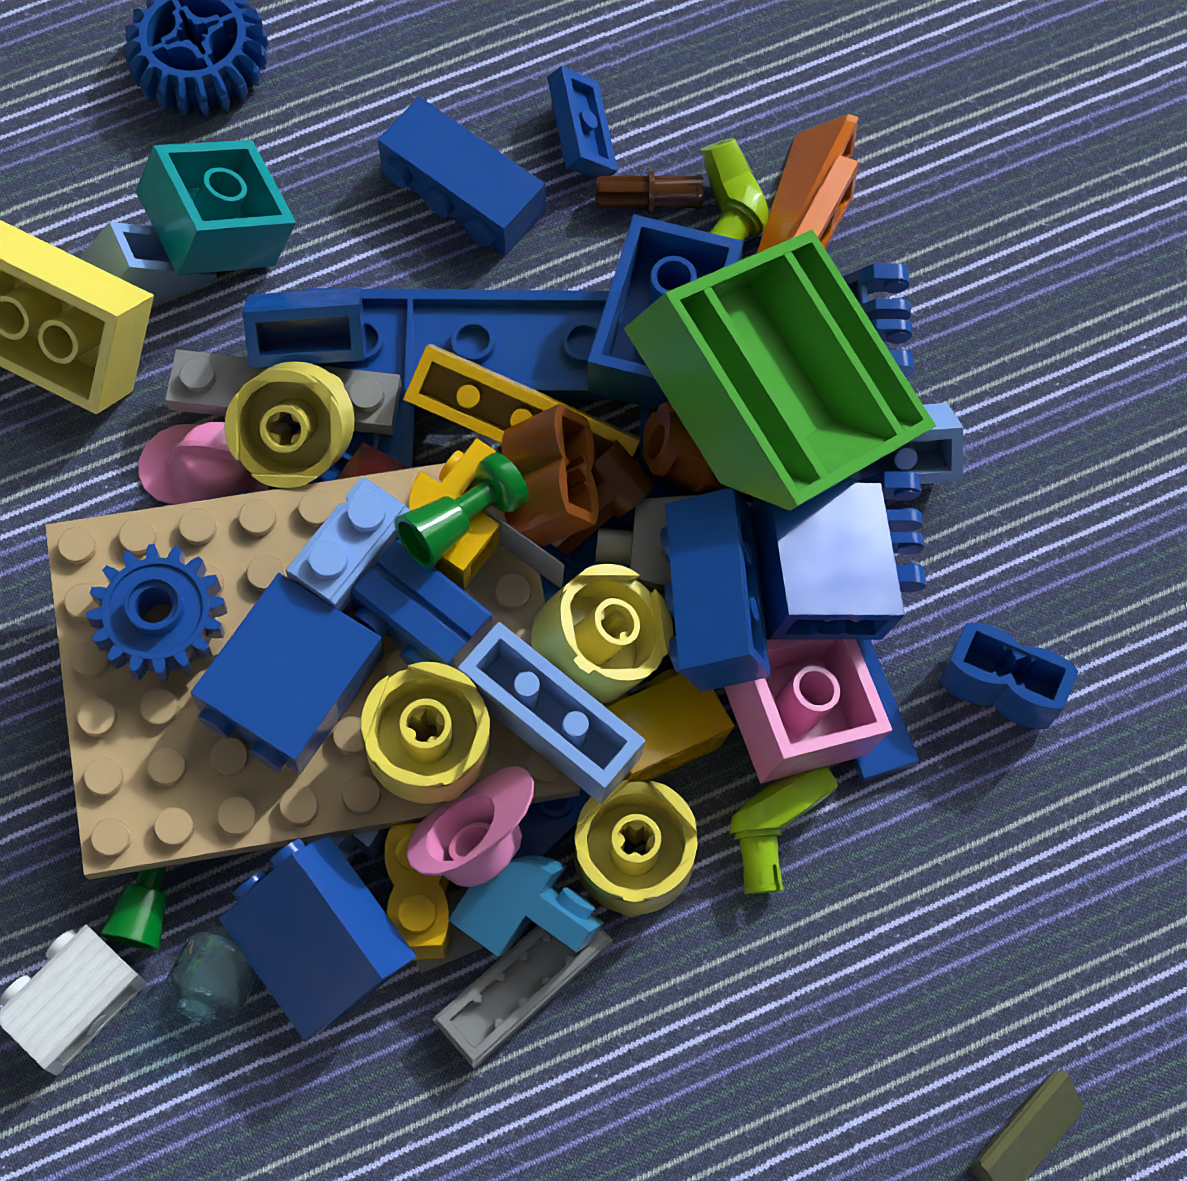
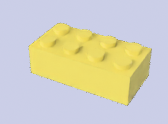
(68, 322)

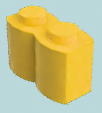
(417, 900)

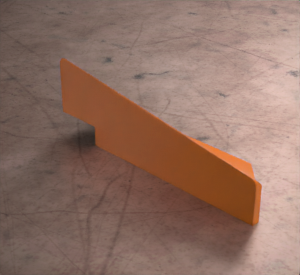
(814, 183)

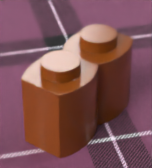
(556, 463)

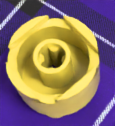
(267, 446)
(604, 631)
(405, 706)
(633, 881)

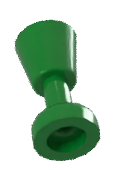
(439, 525)
(139, 913)

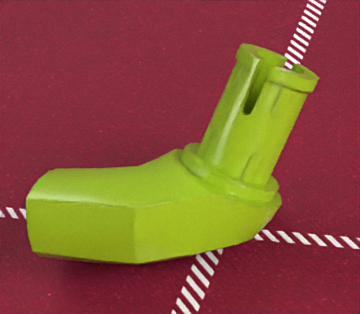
(734, 191)
(764, 818)

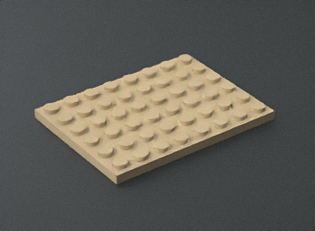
(163, 784)

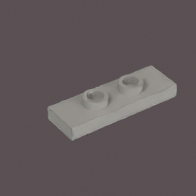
(513, 992)

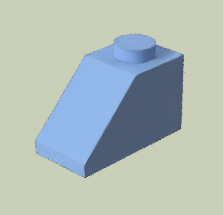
(140, 259)

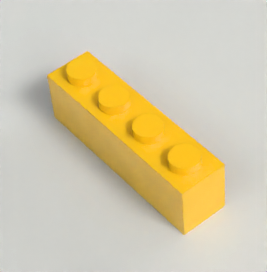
(489, 400)

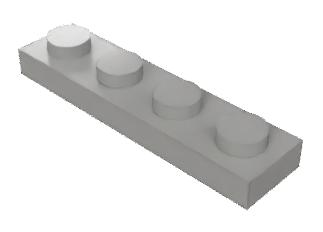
(209, 382)

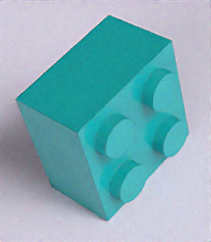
(214, 206)

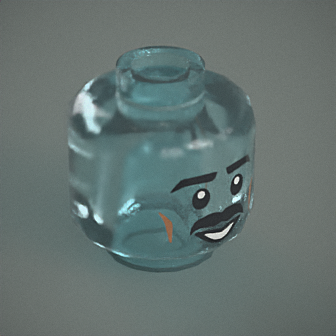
(211, 977)

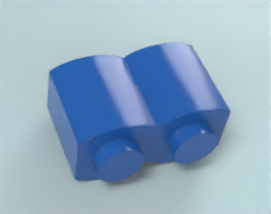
(1019, 681)

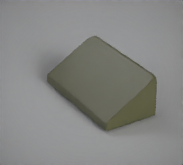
(1030, 1131)

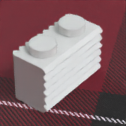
(68, 999)

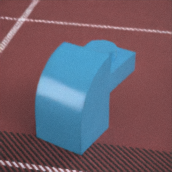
(522, 893)

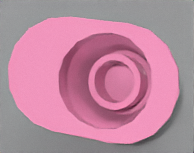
(193, 465)
(477, 832)

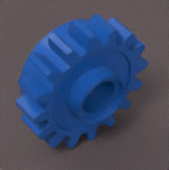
(150, 583)

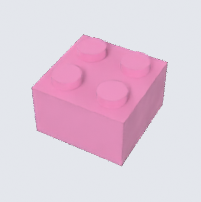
(810, 710)

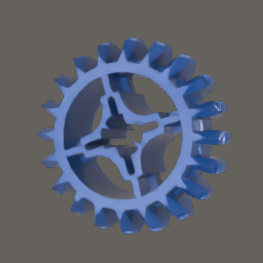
(175, 70)

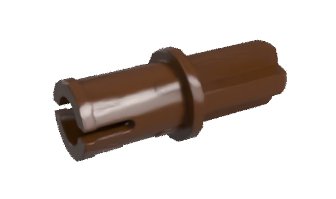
(649, 191)

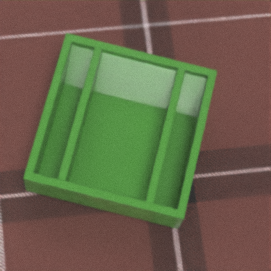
(779, 373)

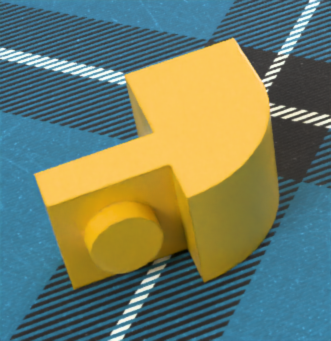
(483, 537)

